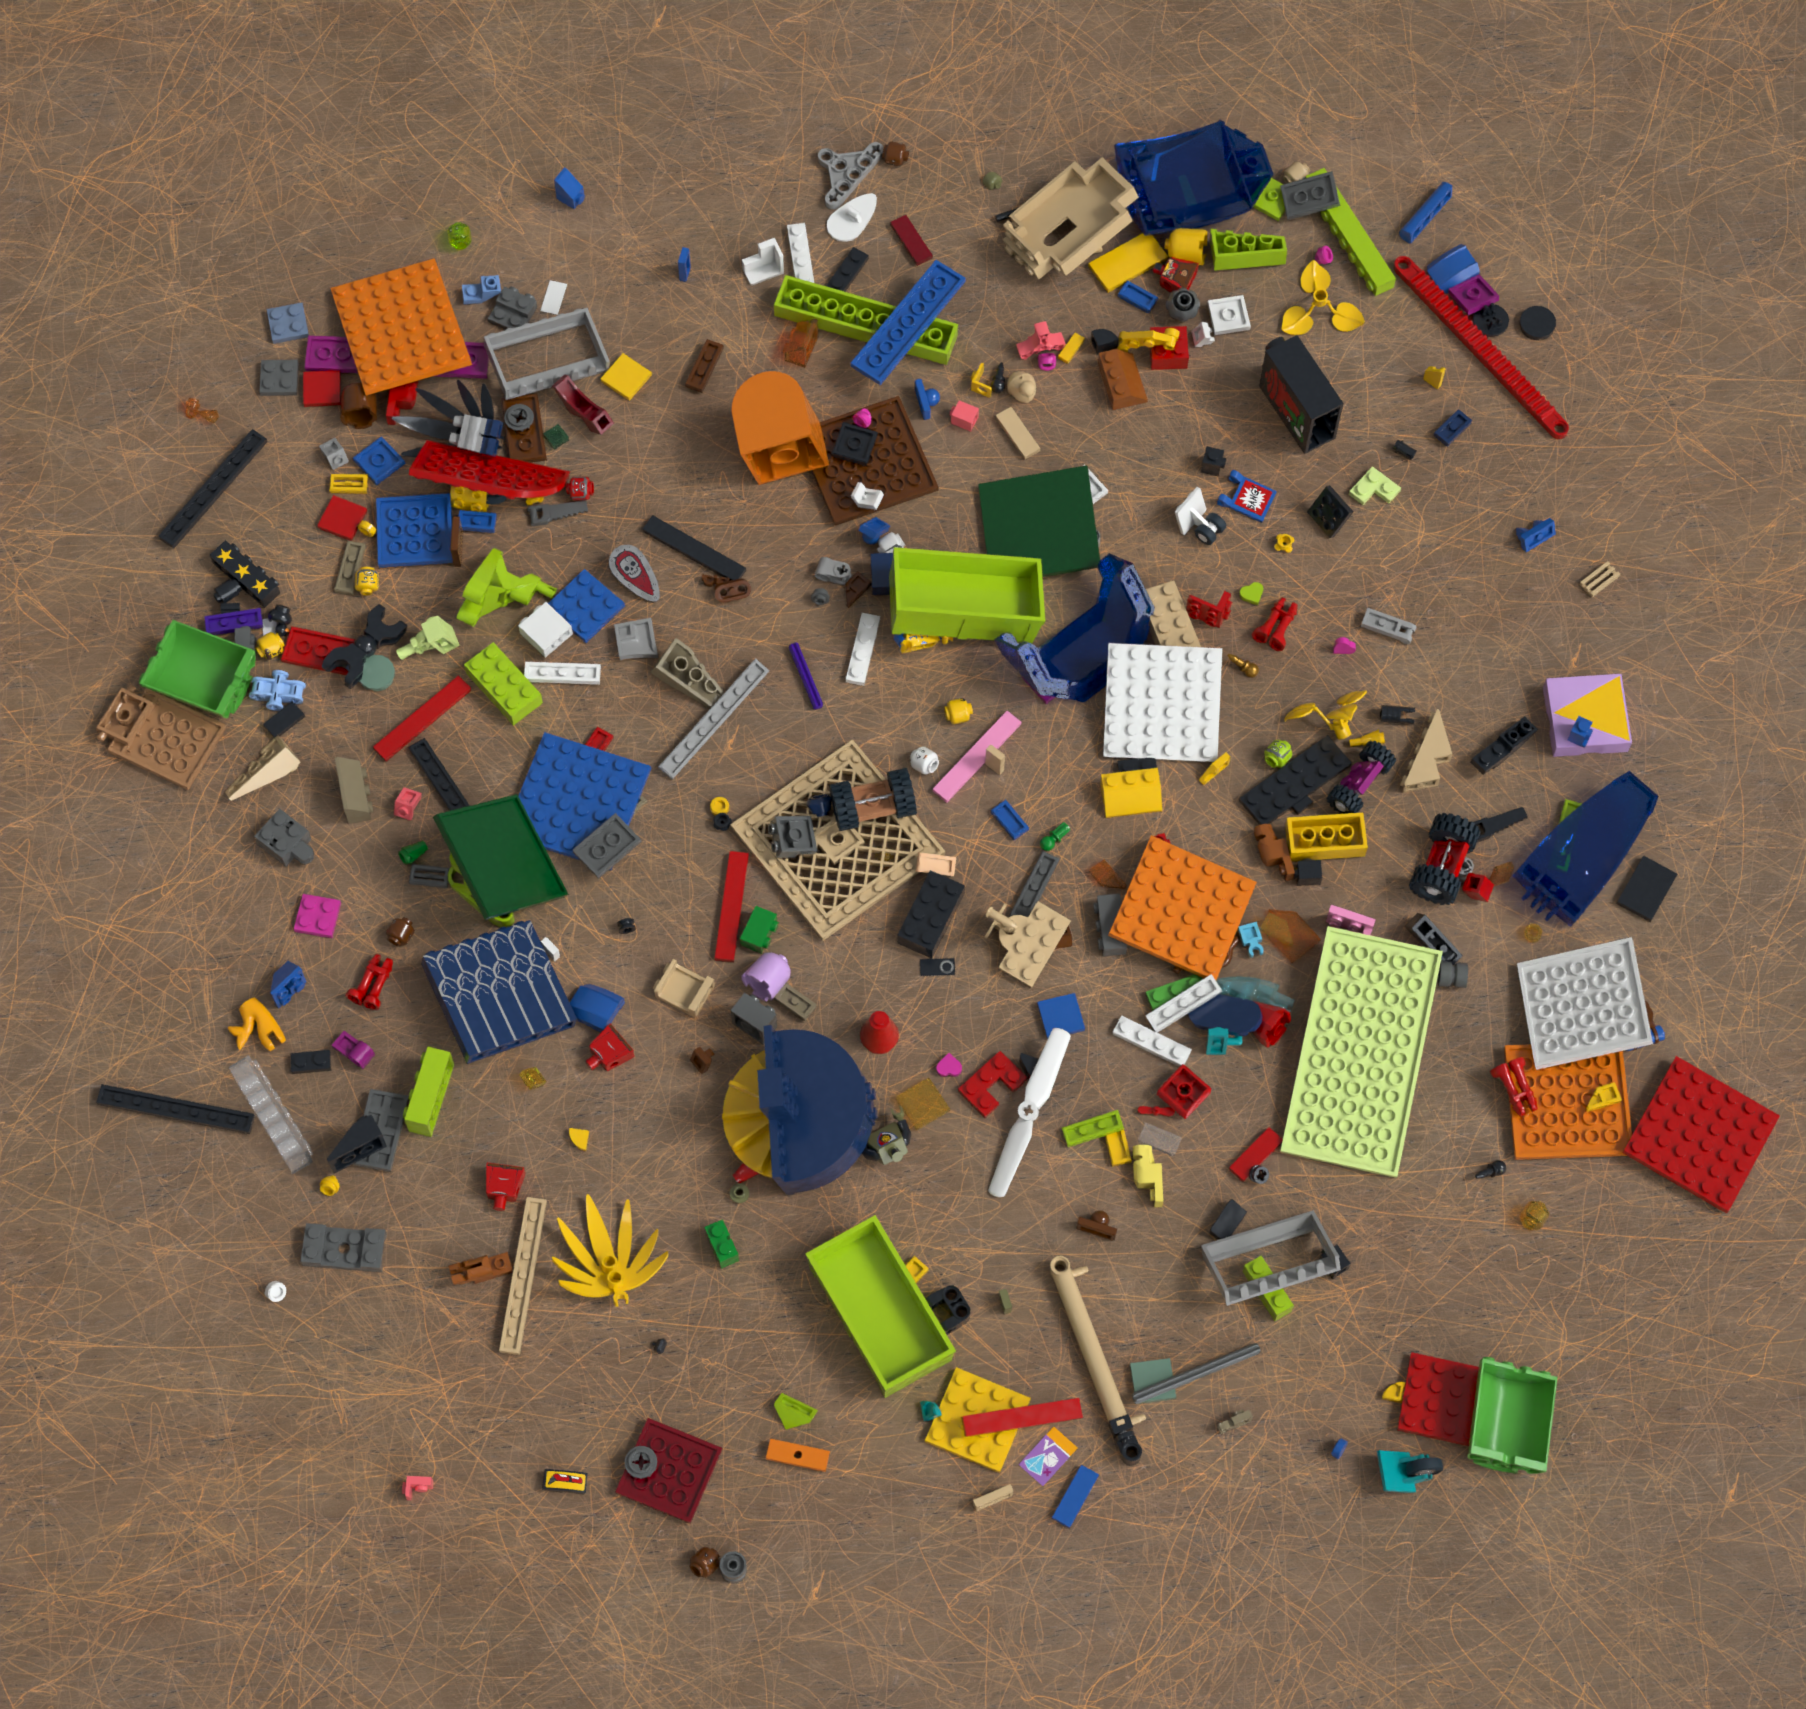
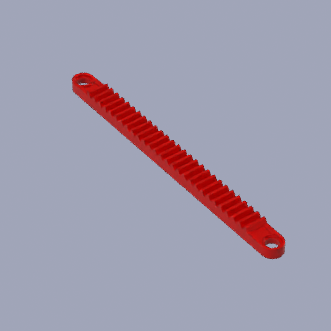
(1481, 347)

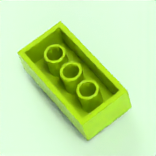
(503, 683)
(429, 1091)

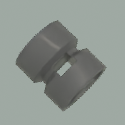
(1453, 974)
(733, 1567)

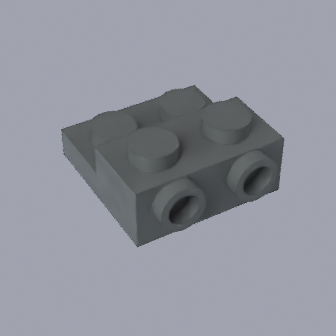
(512, 309)
(792, 836)

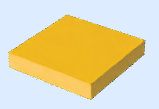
(626, 376)

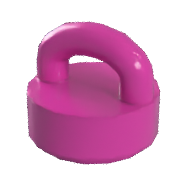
(1324, 255)
(1047, 358)
(862, 418)

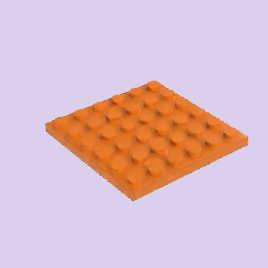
(1182, 908)
(1561, 1122)

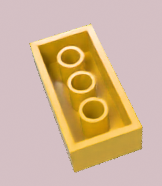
(1326, 836)

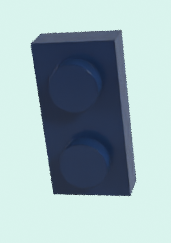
(1452, 428)

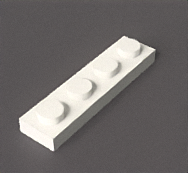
(800, 252)
(863, 649)
(562, 673)
(1184, 1003)
(1151, 1041)

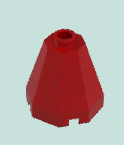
(1272, 1024)

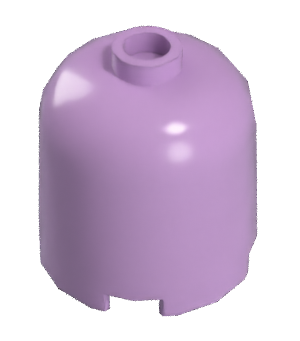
(767, 975)

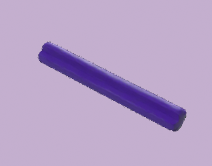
(805, 676)

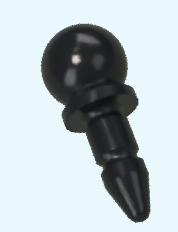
(998, 380)
(1497, 1168)

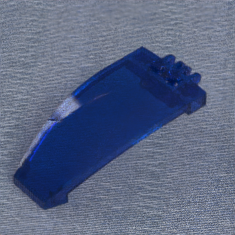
(1586, 849)

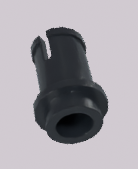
(1404, 449)

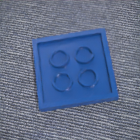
(586, 605)

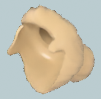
(1021, 386)

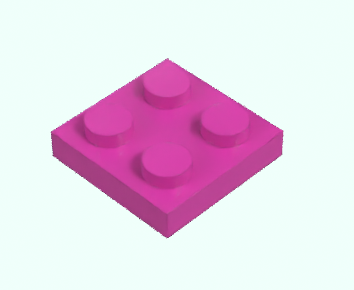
(317, 916)

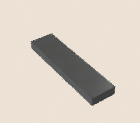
(1035, 884)

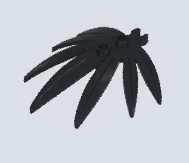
(443, 429)

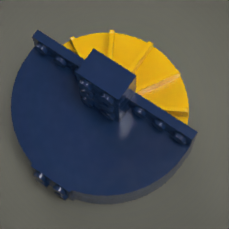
(799, 1110)

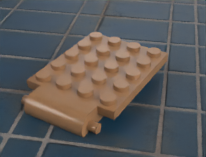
(159, 735)

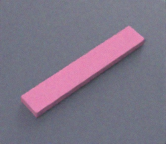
(975, 757)

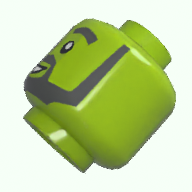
(1278, 753)

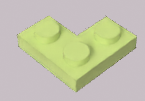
(1375, 483)

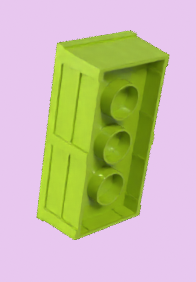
(965, 594)
(880, 1306)

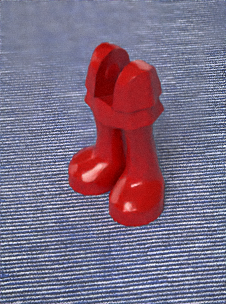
(1277, 639)
(372, 970)
(1516, 1066)

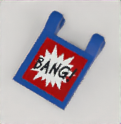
(1250, 498)

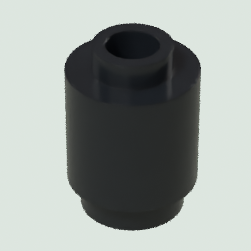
(227, 591)

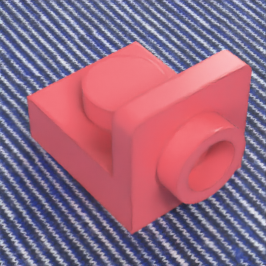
(406, 803)
(418, 1483)

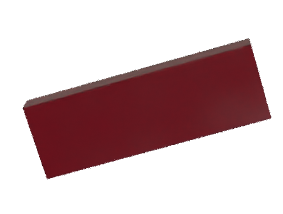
(911, 240)

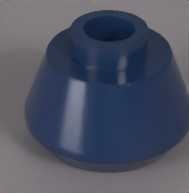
(819, 804)

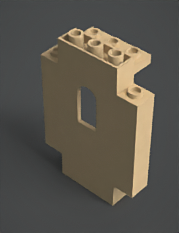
(1089, 199)

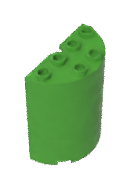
(200, 669)
(1512, 1417)

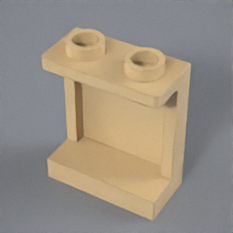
(683, 988)

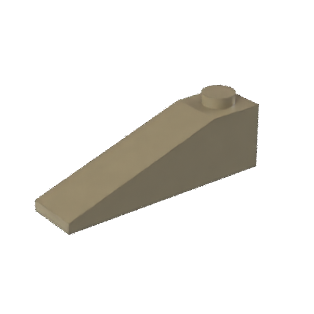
(686, 674)

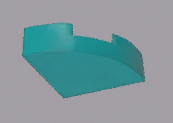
(929, 1410)

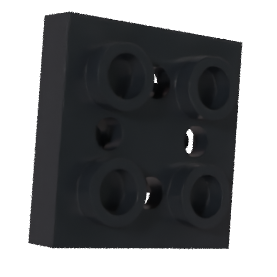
(1332, 508)

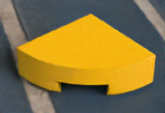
(579, 1138)
(1394, 1392)

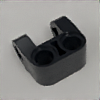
(952, 1306)

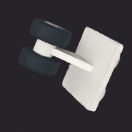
(1191, 513)

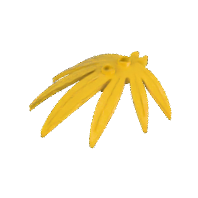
(610, 1275)

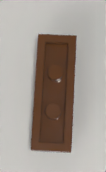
(704, 366)

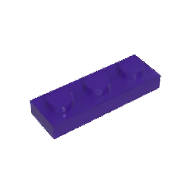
(227, 622)

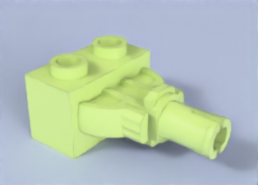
(435, 634)

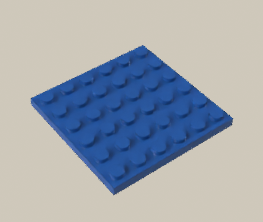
(577, 790)

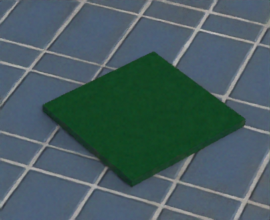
(1043, 519)
(500, 856)

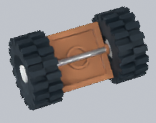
(873, 799)

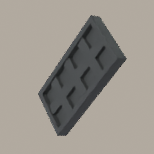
(388, 1114)

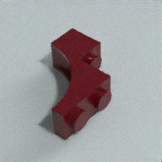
(579, 405)

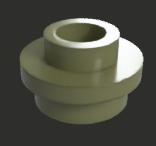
(742, 1198)

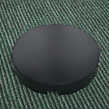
(1537, 322)

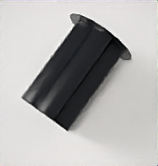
(229, 607)

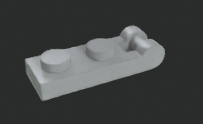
(1388, 625)

